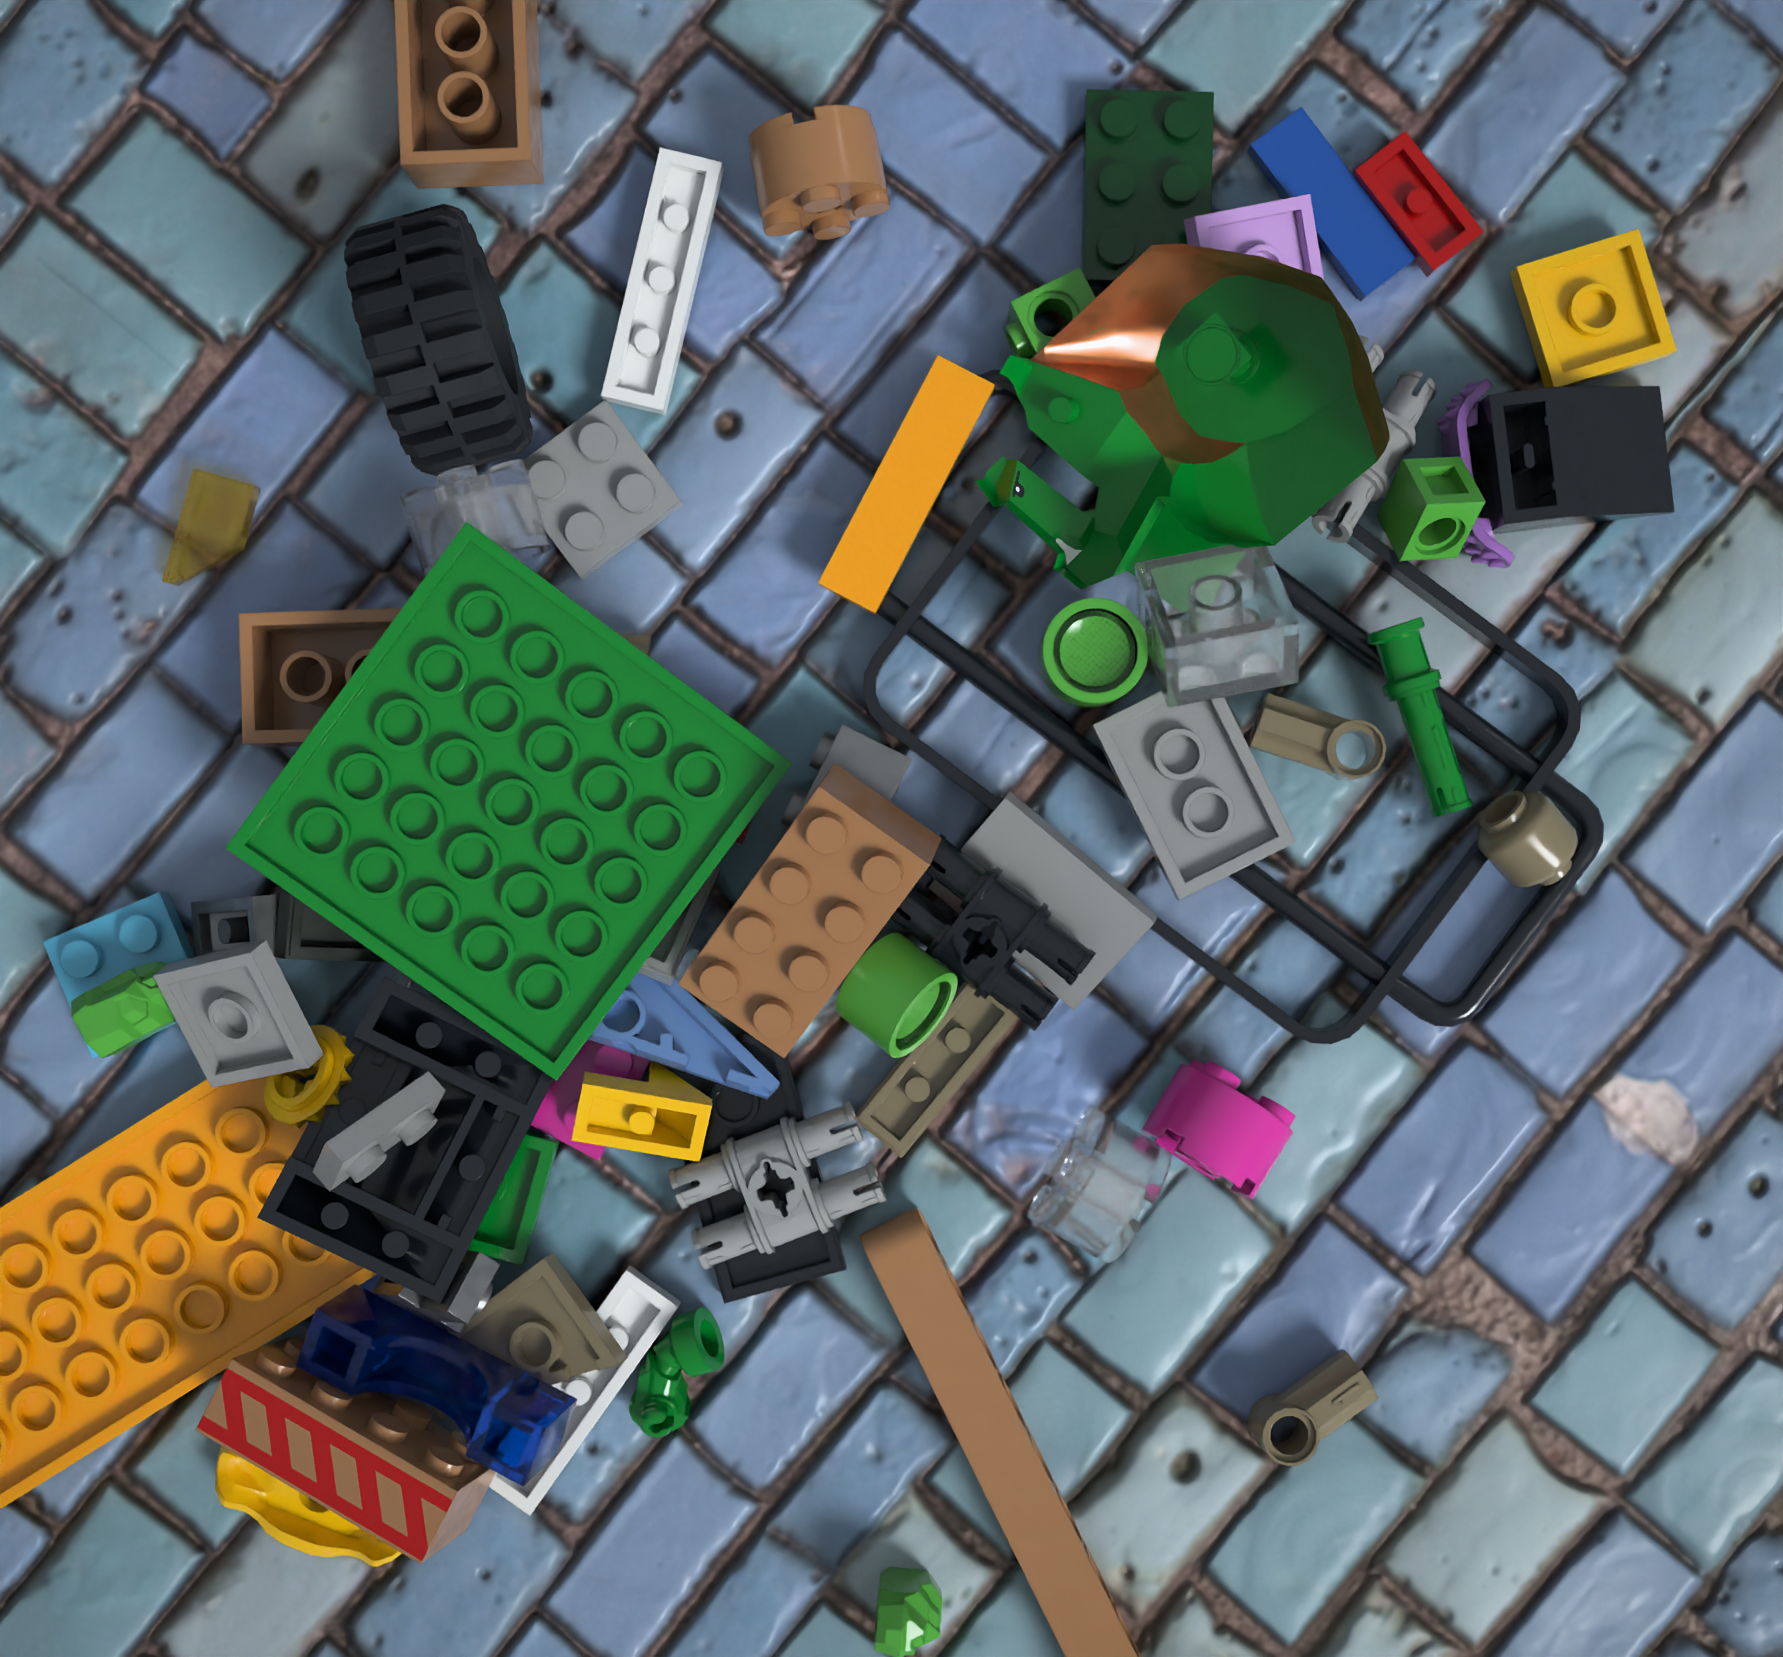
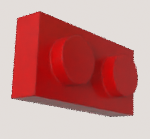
(1417, 203)

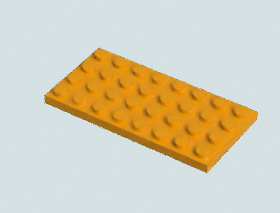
(146, 1276)

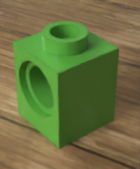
(1064, 295)
(1430, 508)

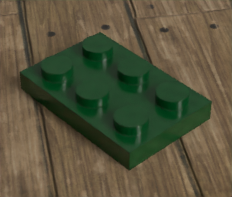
(1142, 174)

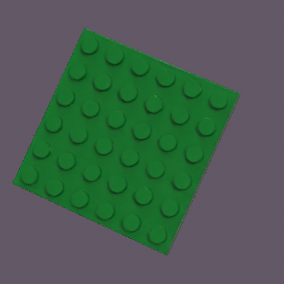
(509, 802)

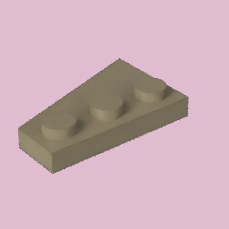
(543, 1327)

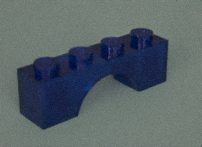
(375, 1346)

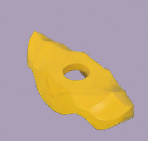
(293, 1516)

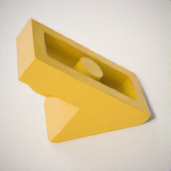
(646, 1117)

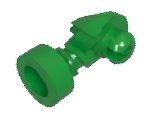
(661, 1392)

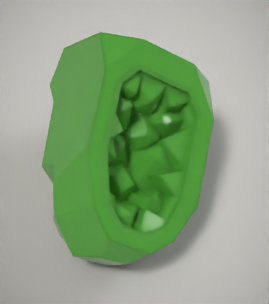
(122, 1010)
(906, 1611)

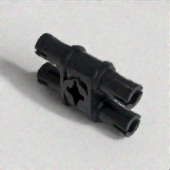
(1020, 927)

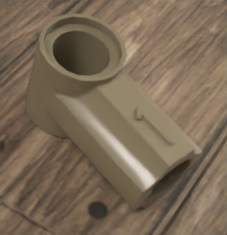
(1311, 737)
(1319, 1404)

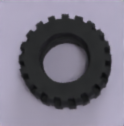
(437, 339)

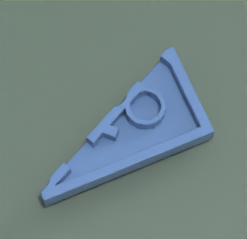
(677, 1031)

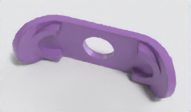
(1454, 441)

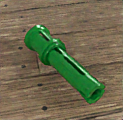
(1413, 687)

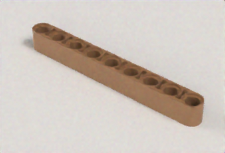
(996, 1438)

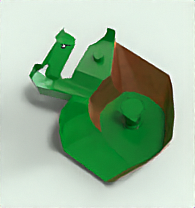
(1206, 392)

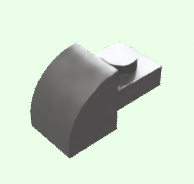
(462, 1301)

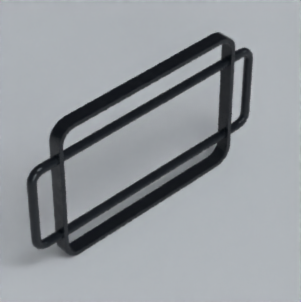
(1383, 976)

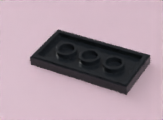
(739, 1116)

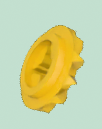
(298, 1102)

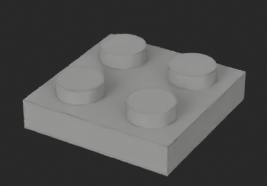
(597, 489)
(238, 1014)

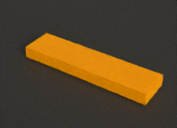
(906, 484)

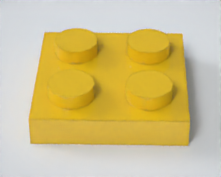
(1592, 310)

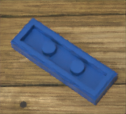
(1346, 219)

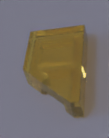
(211, 525)

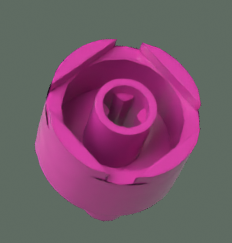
(1218, 1128)

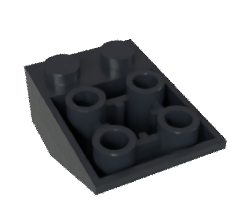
(1571, 456)

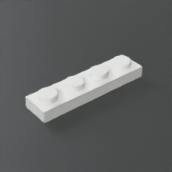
(662, 281)
(635, 1317)

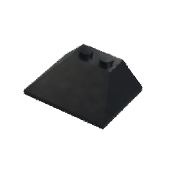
(426, 1197)

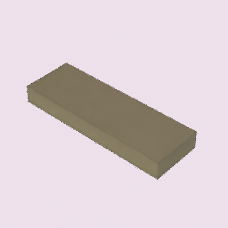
(934, 1071)

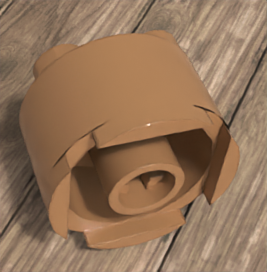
(818, 172)

